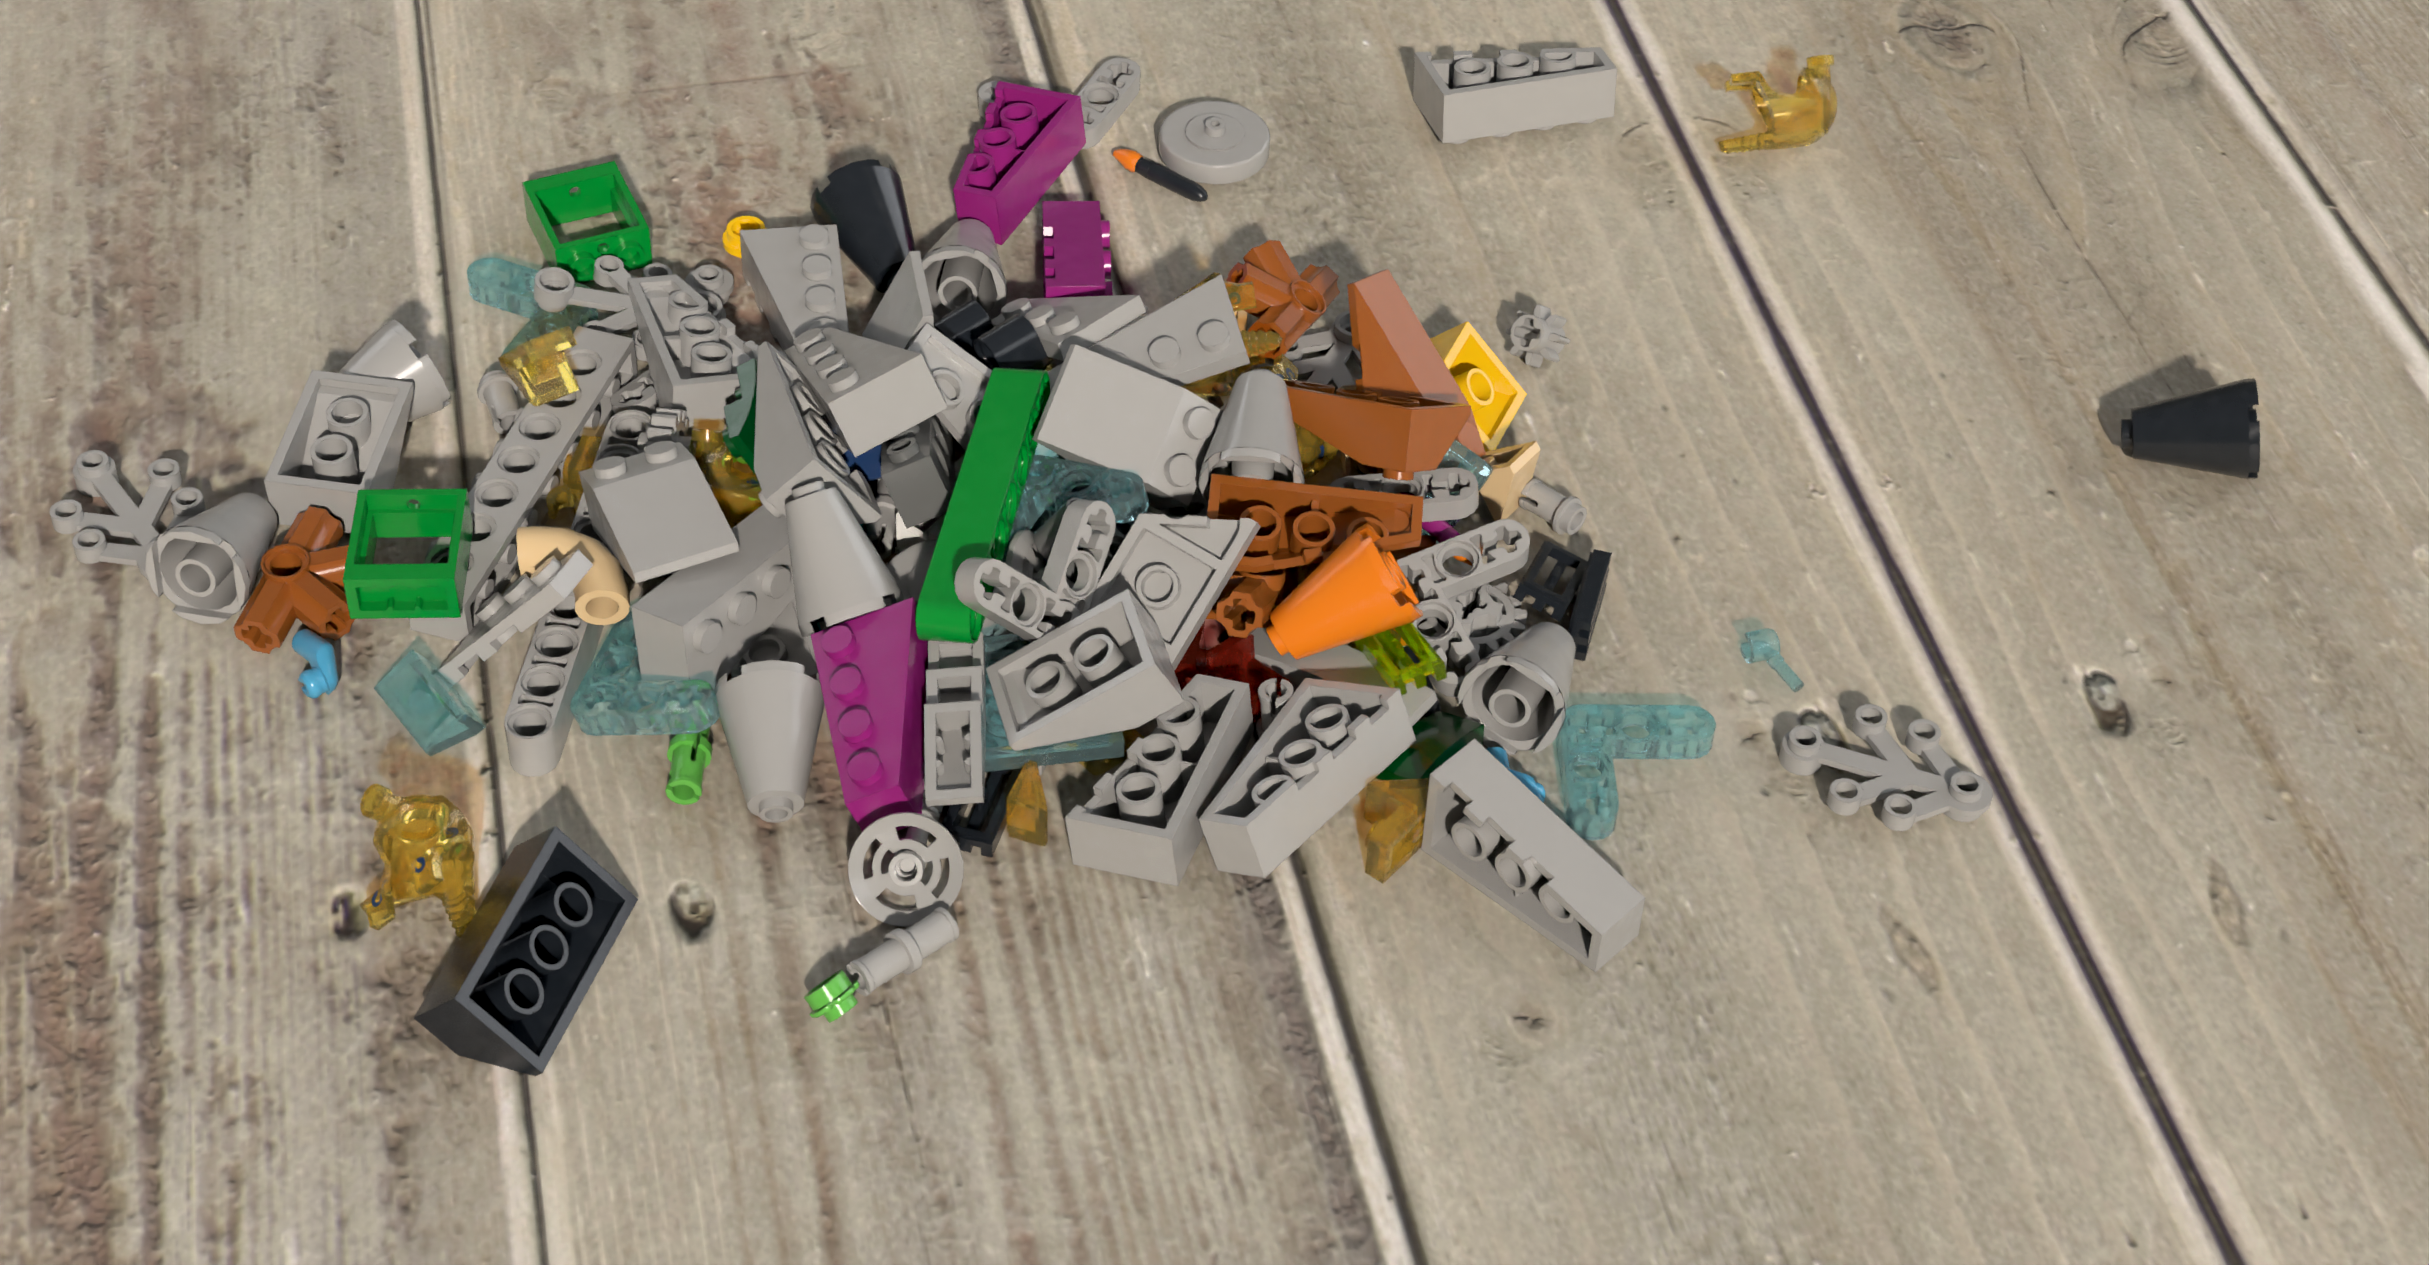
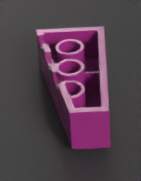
(1018, 155)
(1074, 250)
(875, 709)

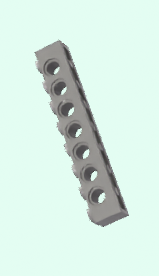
(527, 468)

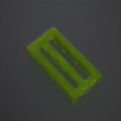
(1410, 672)

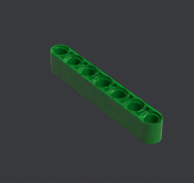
(983, 499)

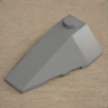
(688, 349)
(797, 444)

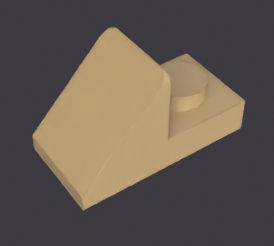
(1511, 472)

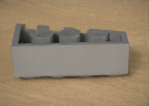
(1513, 92)
(795, 278)
(865, 385)
(716, 610)
(1304, 771)
(1150, 808)
(1527, 858)

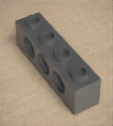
(920, 471)

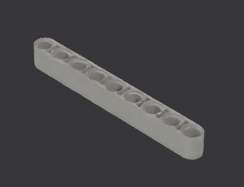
(561, 644)

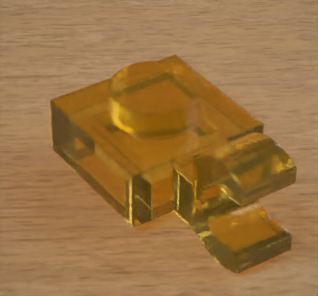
(571, 492)

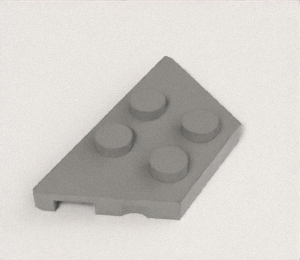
(1176, 570)

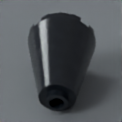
(869, 217)
(2200, 430)

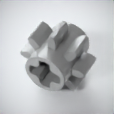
(1525, 332)

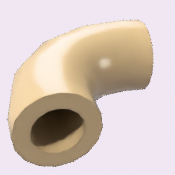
(602, 593)

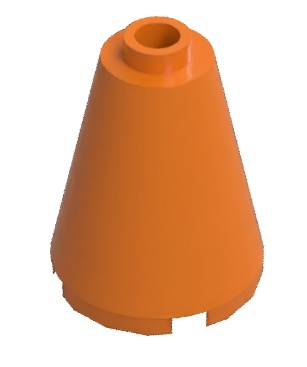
(1344, 599)

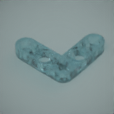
(501, 286)
(1054, 477)
(610, 702)
(1599, 750)

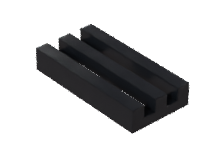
(1545, 594)
(1589, 601)
(972, 835)

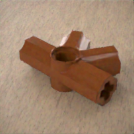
(1284, 299)
(299, 582)
(1250, 599)

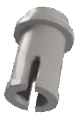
(499, 395)
(1562, 512)
(1271, 703)

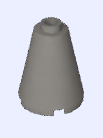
(965, 268)
(391, 358)
(1255, 434)
(212, 558)
(833, 561)
(1522, 689)
(772, 733)

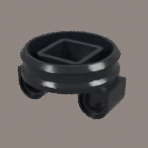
(1003, 346)

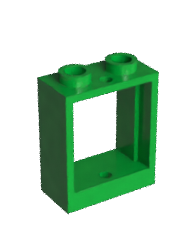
(599, 192)
(407, 589)

